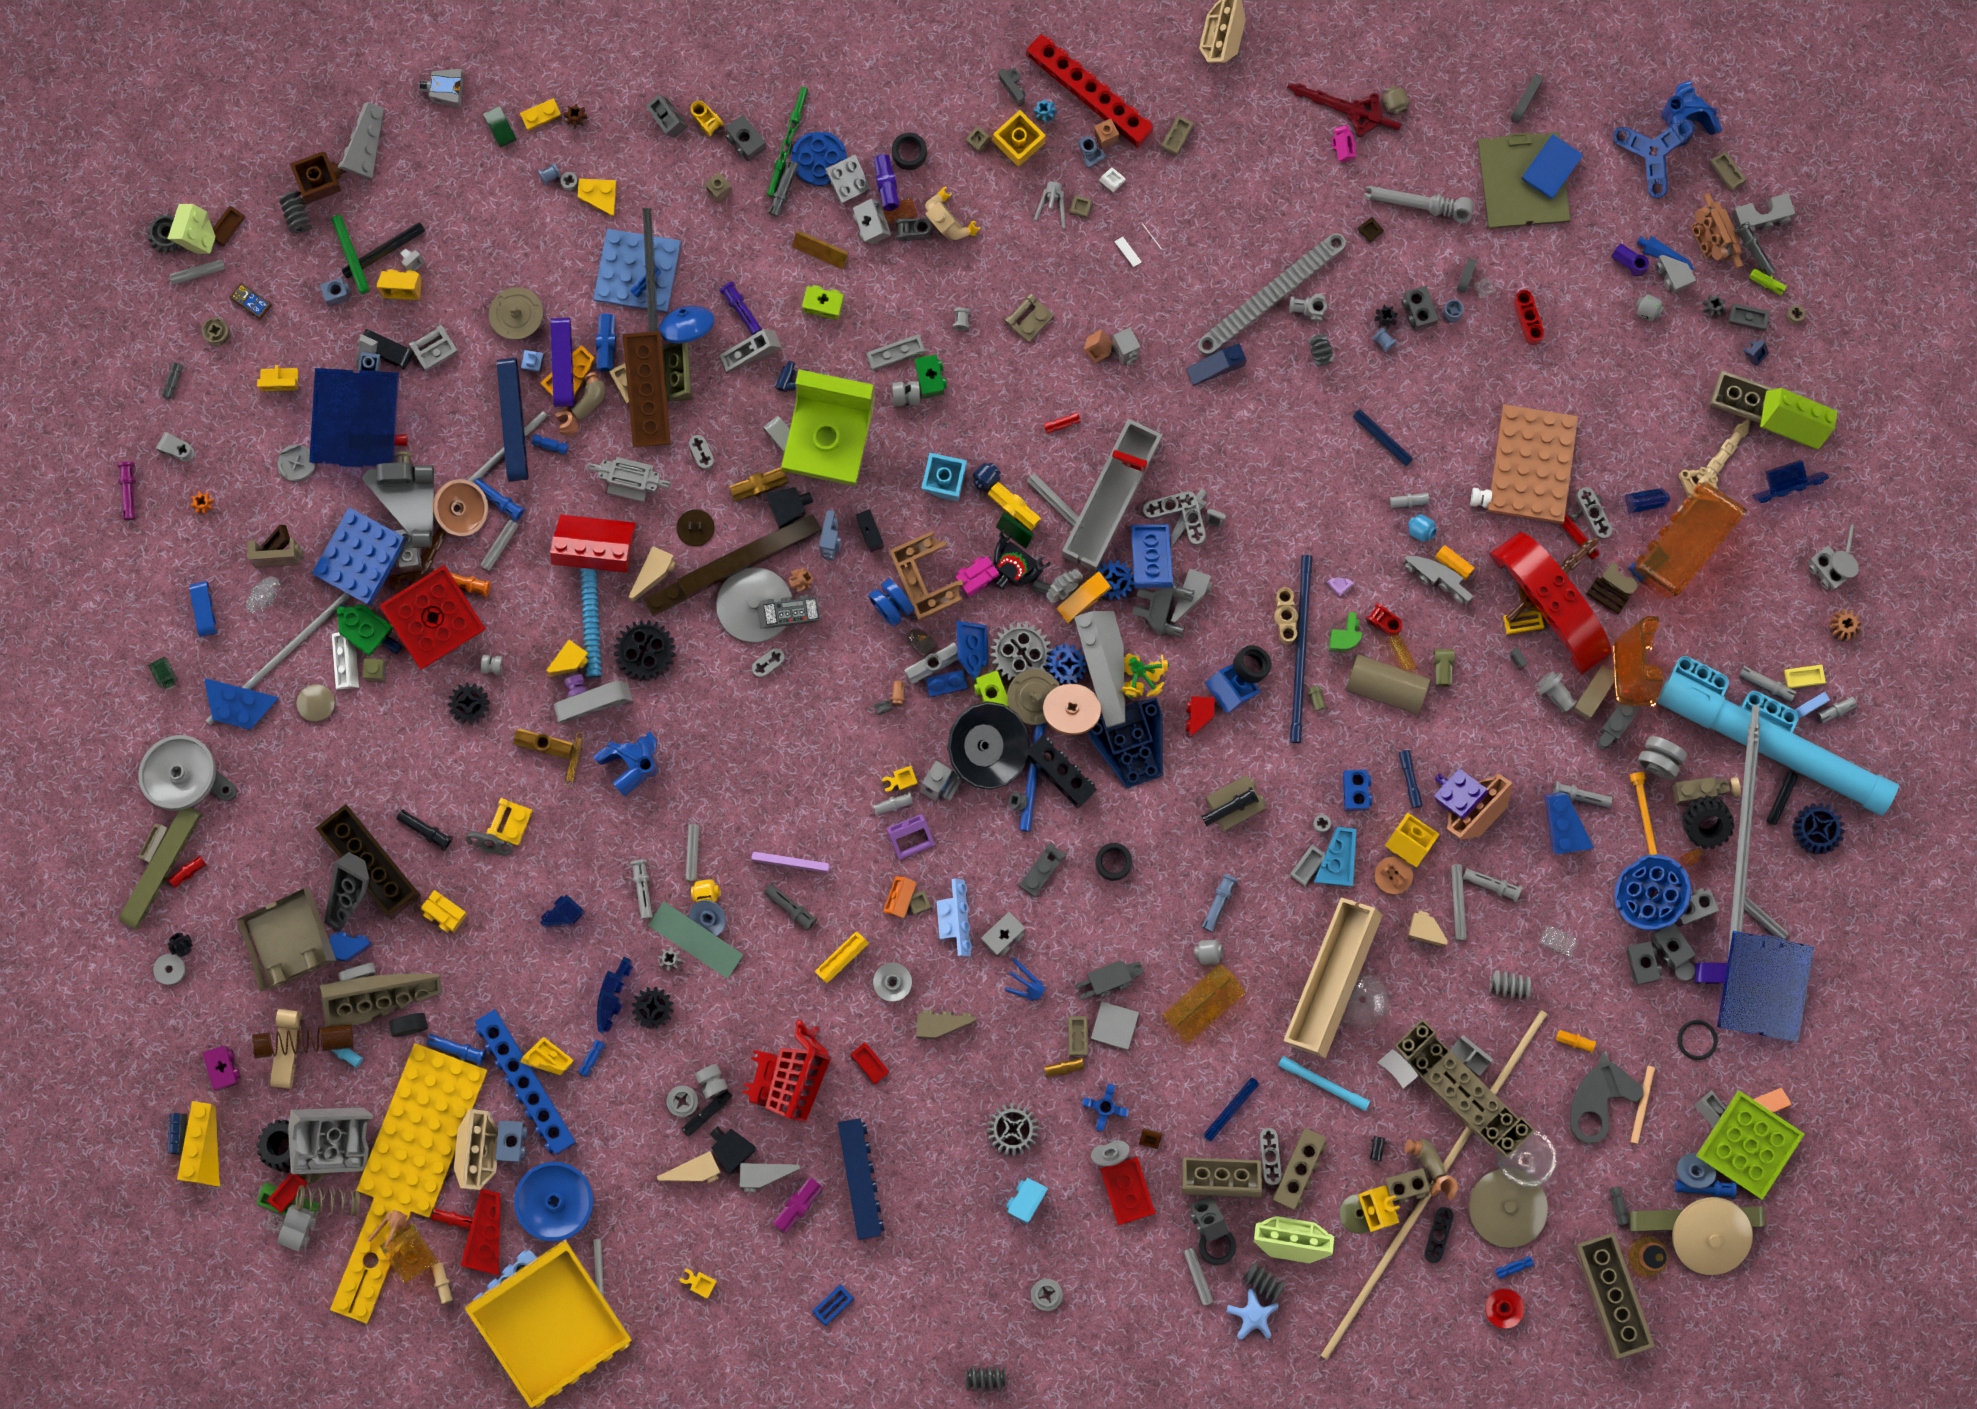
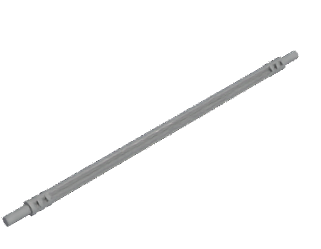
(1745, 823)

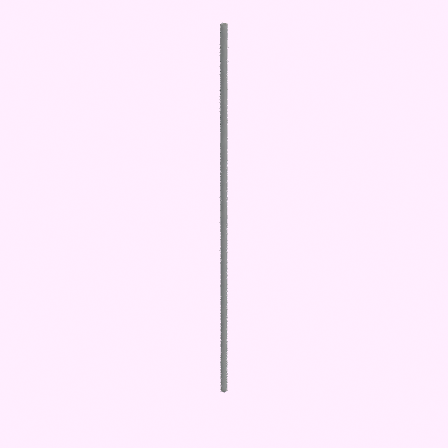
(343, 598)

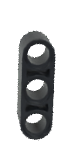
(390, 350)

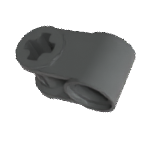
(911, 229)

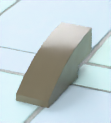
(1595, 692)

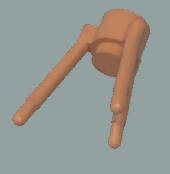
(397, 1220)

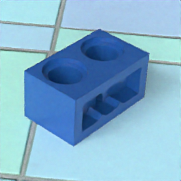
(1352, 790)

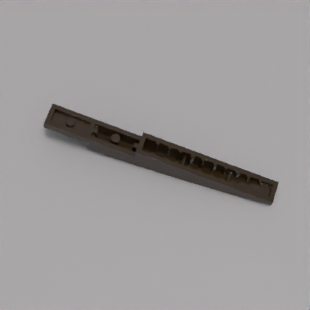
(732, 563)

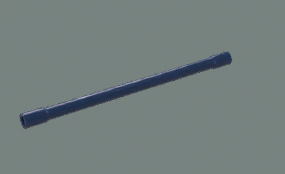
(1296, 727)

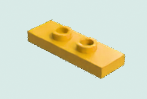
(841, 957)

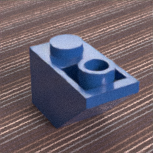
(348, 948)

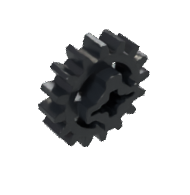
(461, 703)
(665, 1010)

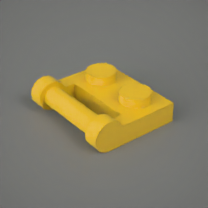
(515, 824)

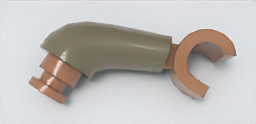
(592, 398)
(1428, 1155)

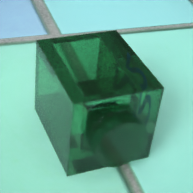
(163, 672)

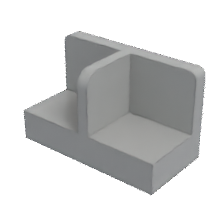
(1471, 1055)

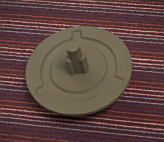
(516, 313)
(1028, 694)

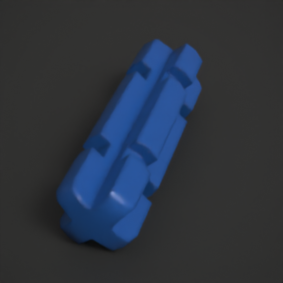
(641, 284)
(550, 444)
(591, 1058)
(1514, 1267)

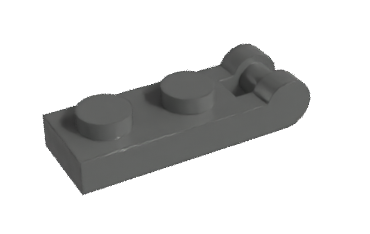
(1042, 870)

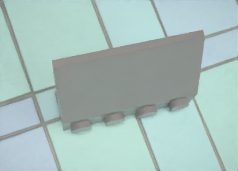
(328, 1140)

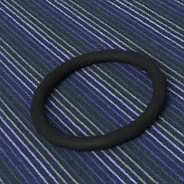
(1714, 1038)

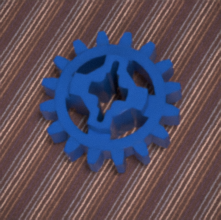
(1121, 579)
(1066, 656)

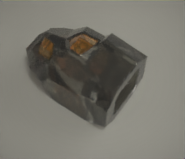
(921, 642)

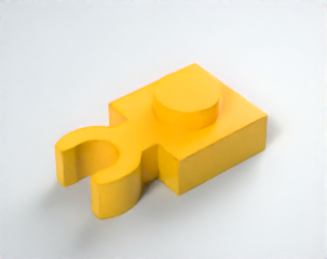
(902, 778)
(701, 1284)

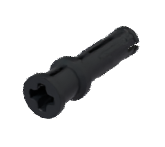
(1238, 802)
(431, 833)

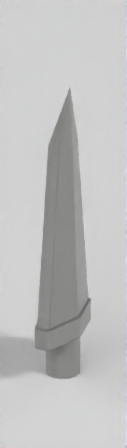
(1181, 526)

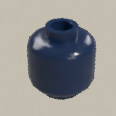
(986, 476)

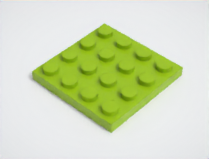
(1750, 1145)

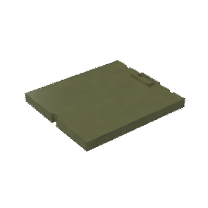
(1508, 197)

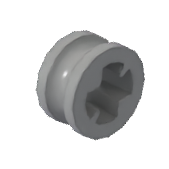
(571, 186)
(1318, 828)

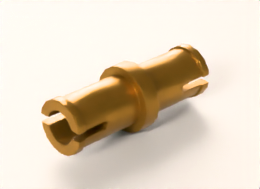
(1064, 1067)

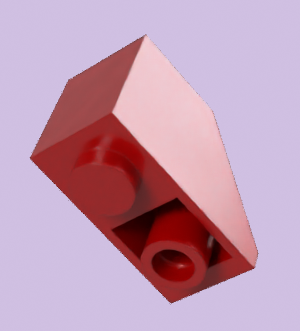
(1201, 713)

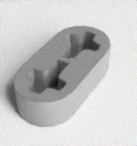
(705, 450)
(771, 666)
(357, 972)

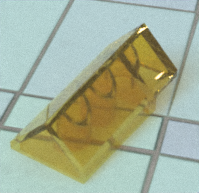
(1204, 1003)

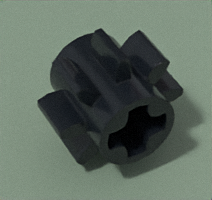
(1386, 322)
(180, 944)

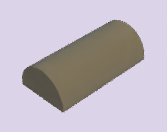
(1739, 396)
(1387, 684)
(1221, 1177)

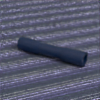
(1413, 791)

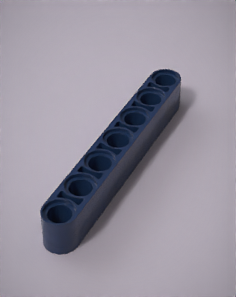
(512, 419)

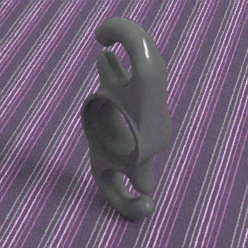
(496, 849)

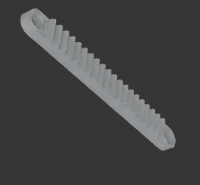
(1271, 294)

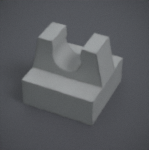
(411, 261)

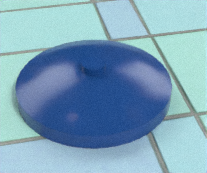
(553, 1201)

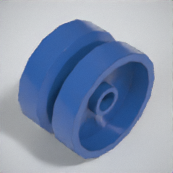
(891, 602)

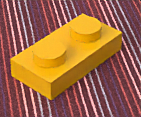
(540, 114)

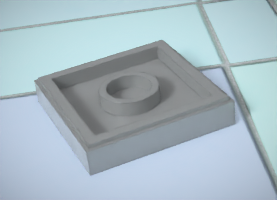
(1114, 1025)

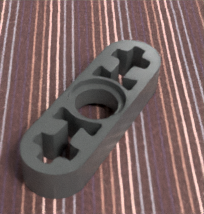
(1527, 97)

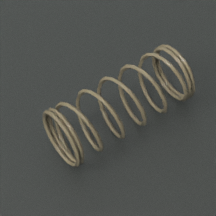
(301, 1194)

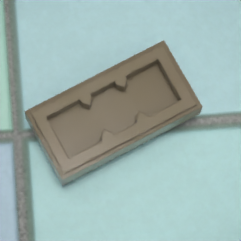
(1177, 135)
(1728, 171)
(152, 842)
(1077, 1036)

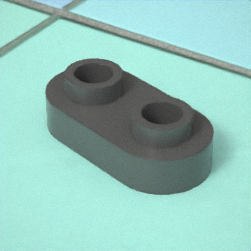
(220, 784)

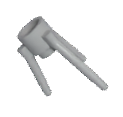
(1052, 193)

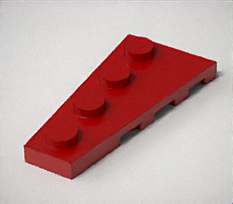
(483, 1238)

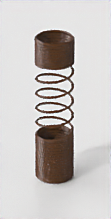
(332, 1038)

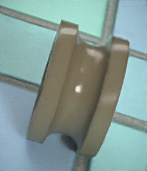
(1791, 317)

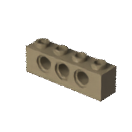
(1282, 1195)

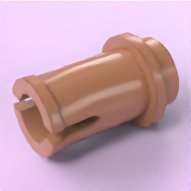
(898, 693)

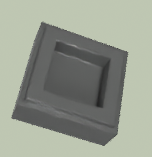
(1518, 658)

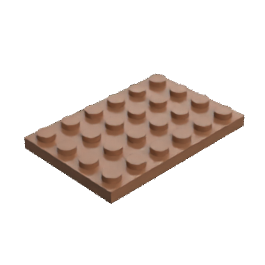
(1533, 464)

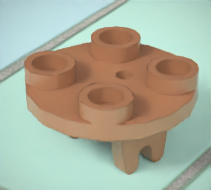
(1386, 869)

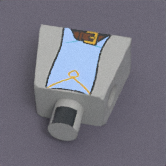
(444, 87)
(936, 780)

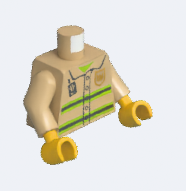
(944, 220)

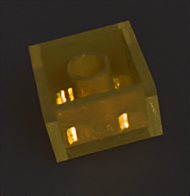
(409, 1253)

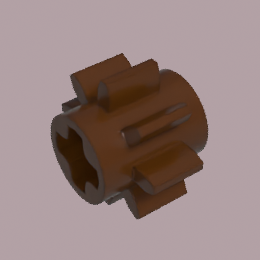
(577, 111)

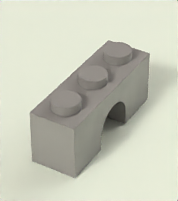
(1780, 212)

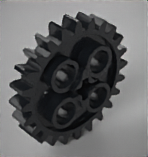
(660, 656)

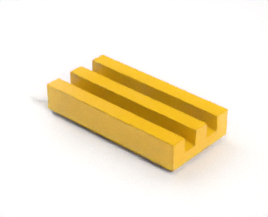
(1525, 629)

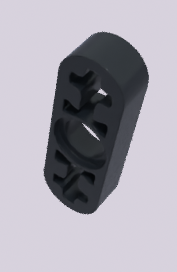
(1448, 1222)

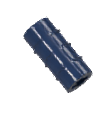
(176, 1133)

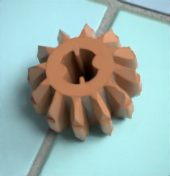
(1847, 633)

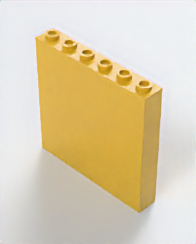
(548, 1324)

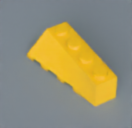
(200, 1148)

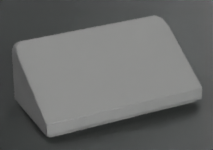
(1710, 1108)

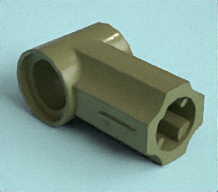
(1443, 667)

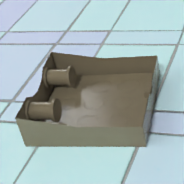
(287, 939)

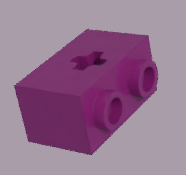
(213, 1061)

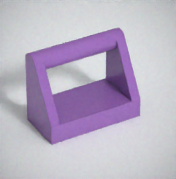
(905, 828)

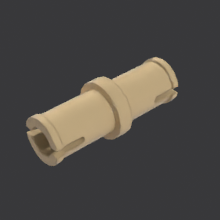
(442, 1283)

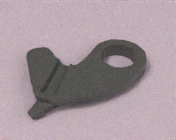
(1592, 1096)

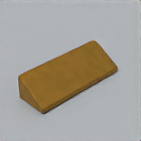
(820, 249)

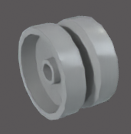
(1662, 757)

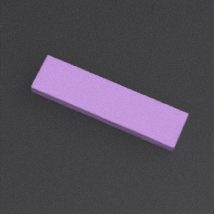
(790, 862)

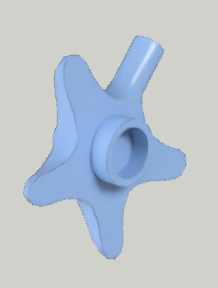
(1253, 1315)

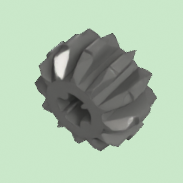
(1321, 350)

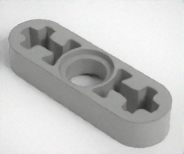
(1592, 498)
(1276, 1150)

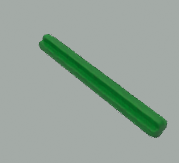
(350, 254)

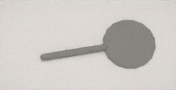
(1844, 562)

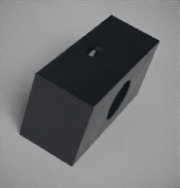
(873, 537)

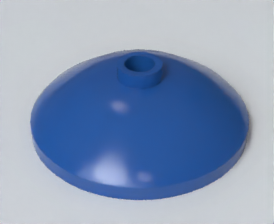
(686, 324)

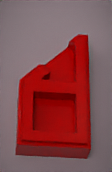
(1130, 461)

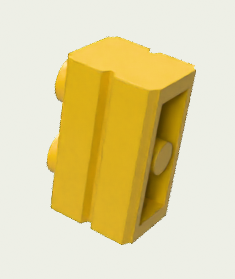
(443, 911)

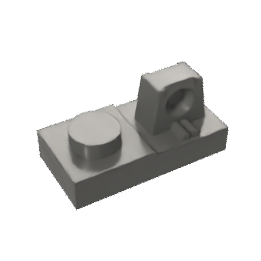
(1008, 79)

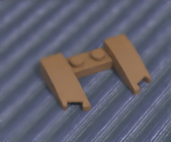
(905, 560)

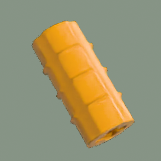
(1455, 562)

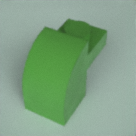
(1347, 639)

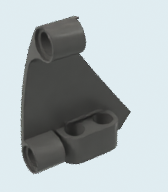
(407, 495)

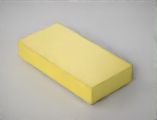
(1804, 676)

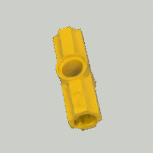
(1014, 506)

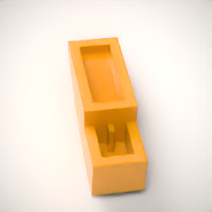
(1084, 597)

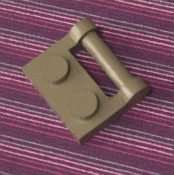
(1033, 322)

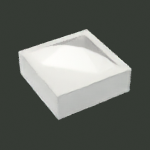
(1112, 179)

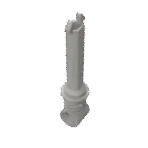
(1460, 209)

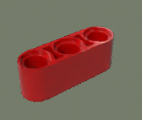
(1528, 309)

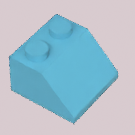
(1027, 1200)

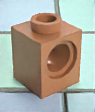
(1106, 133)

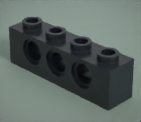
(1035, 755)

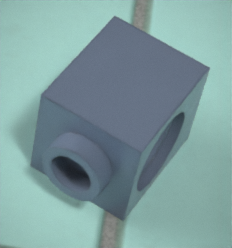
(328, 288)

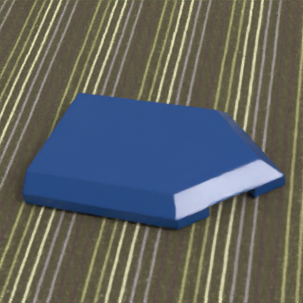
(972, 646)

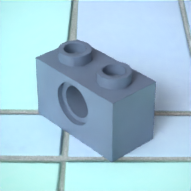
(505, 1131)

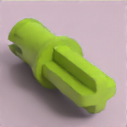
(1767, 281)

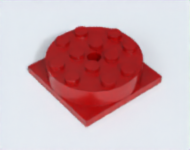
(410, 611)

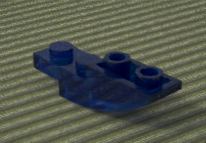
(608, 1003)

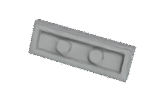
(895, 352)

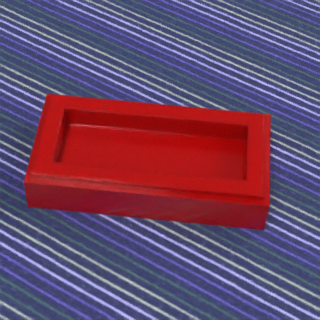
(869, 1063)
(286, 1192)

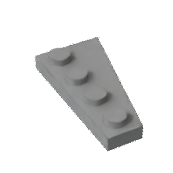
(362, 149)

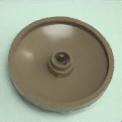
(1505, 1211)

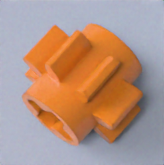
(203, 508)

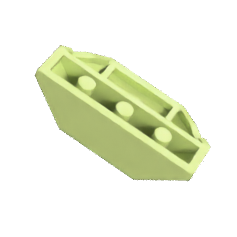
(1293, 1239)

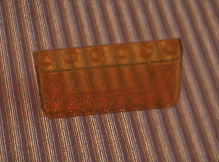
(1688, 539)

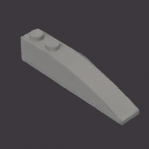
(1105, 661)

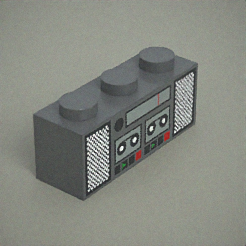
(788, 612)

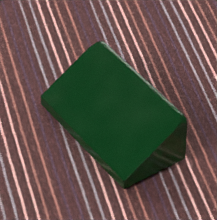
(1020, 533)

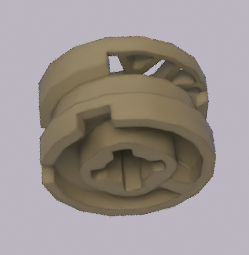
(215, 331)

